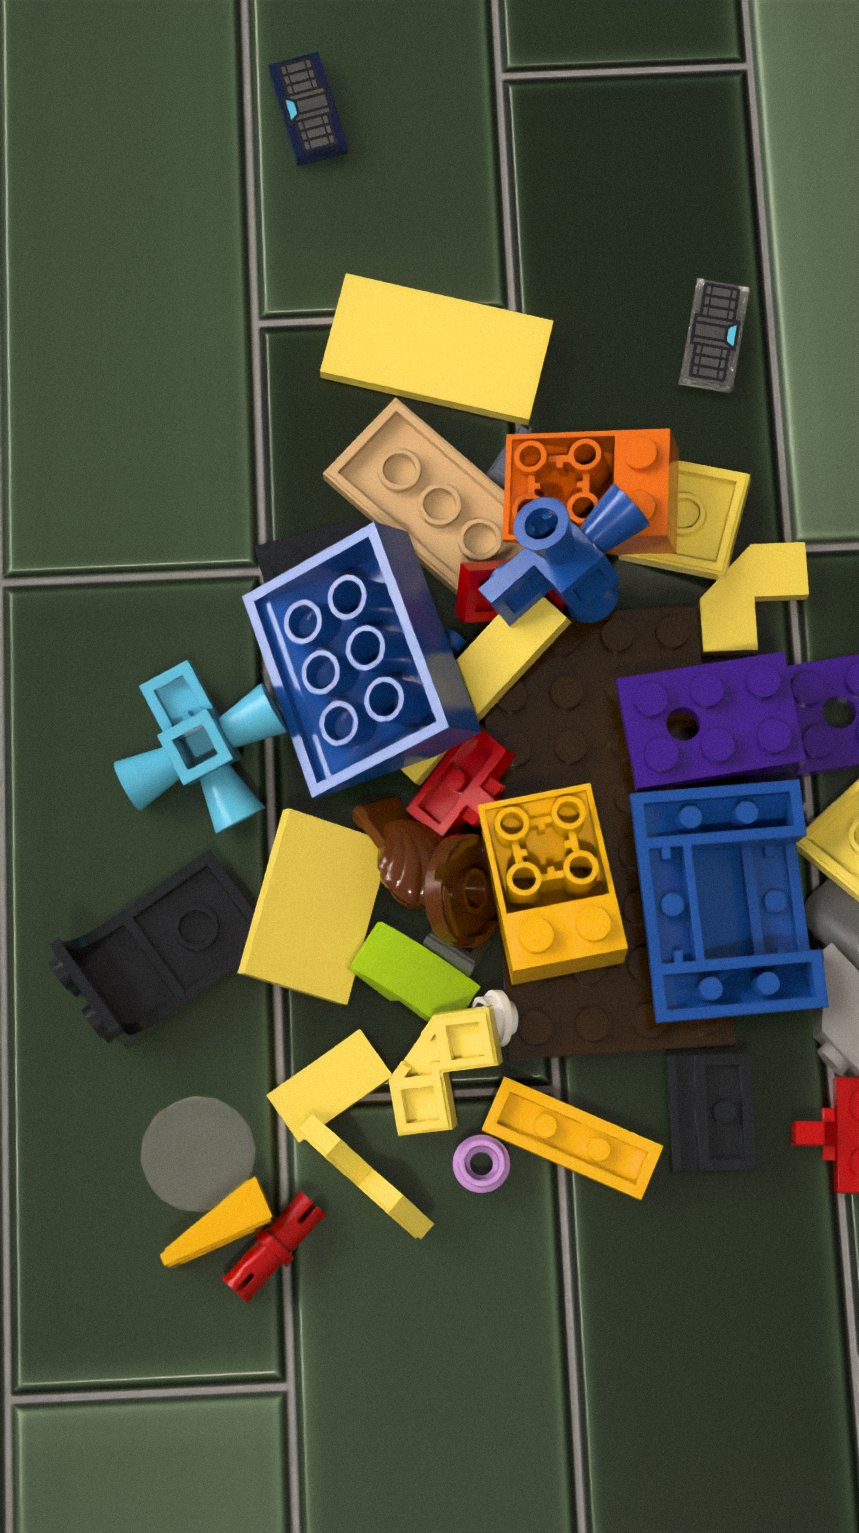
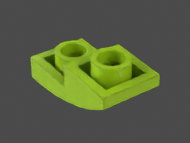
(411, 973)

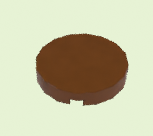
(460, 892)

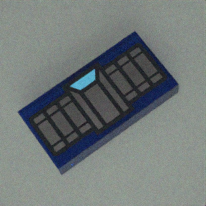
(307, 109)

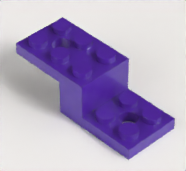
(751, 720)

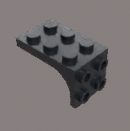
(157, 952)

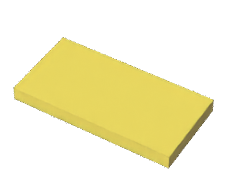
(436, 349)

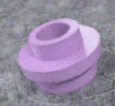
(498, 1155)

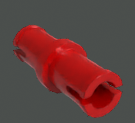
(273, 1247)

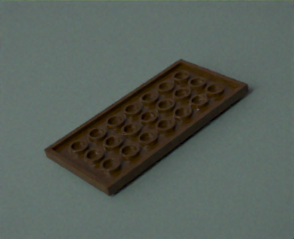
(571, 733)

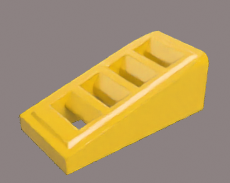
(230, 1220)

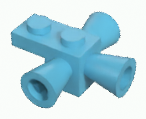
(200, 745)

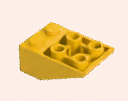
(552, 884)

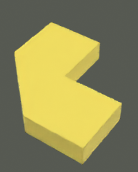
(757, 575)
(422, 1080)
(365, 1177)

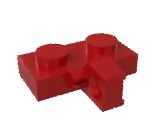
(461, 782)
(836, 1134)

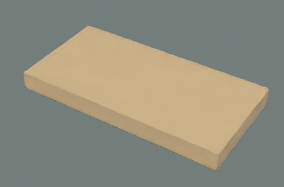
(421, 484)

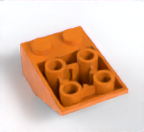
(583, 466)

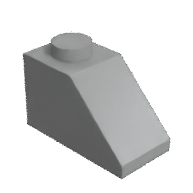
(838, 1025)

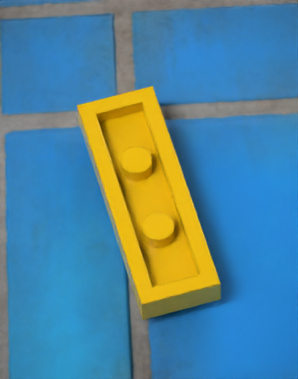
(572, 1138)

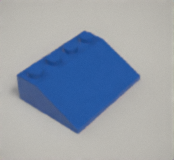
(360, 661)

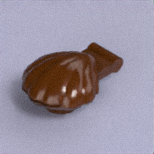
(402, 848)

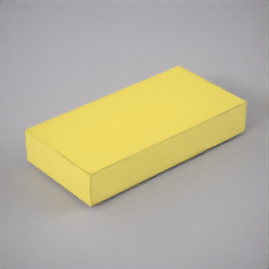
(330, 1084)

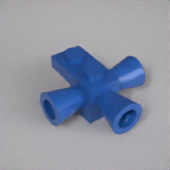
(564, 558)

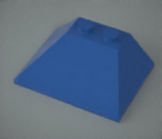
(725, 901)

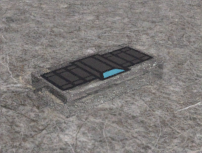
(714, 335)

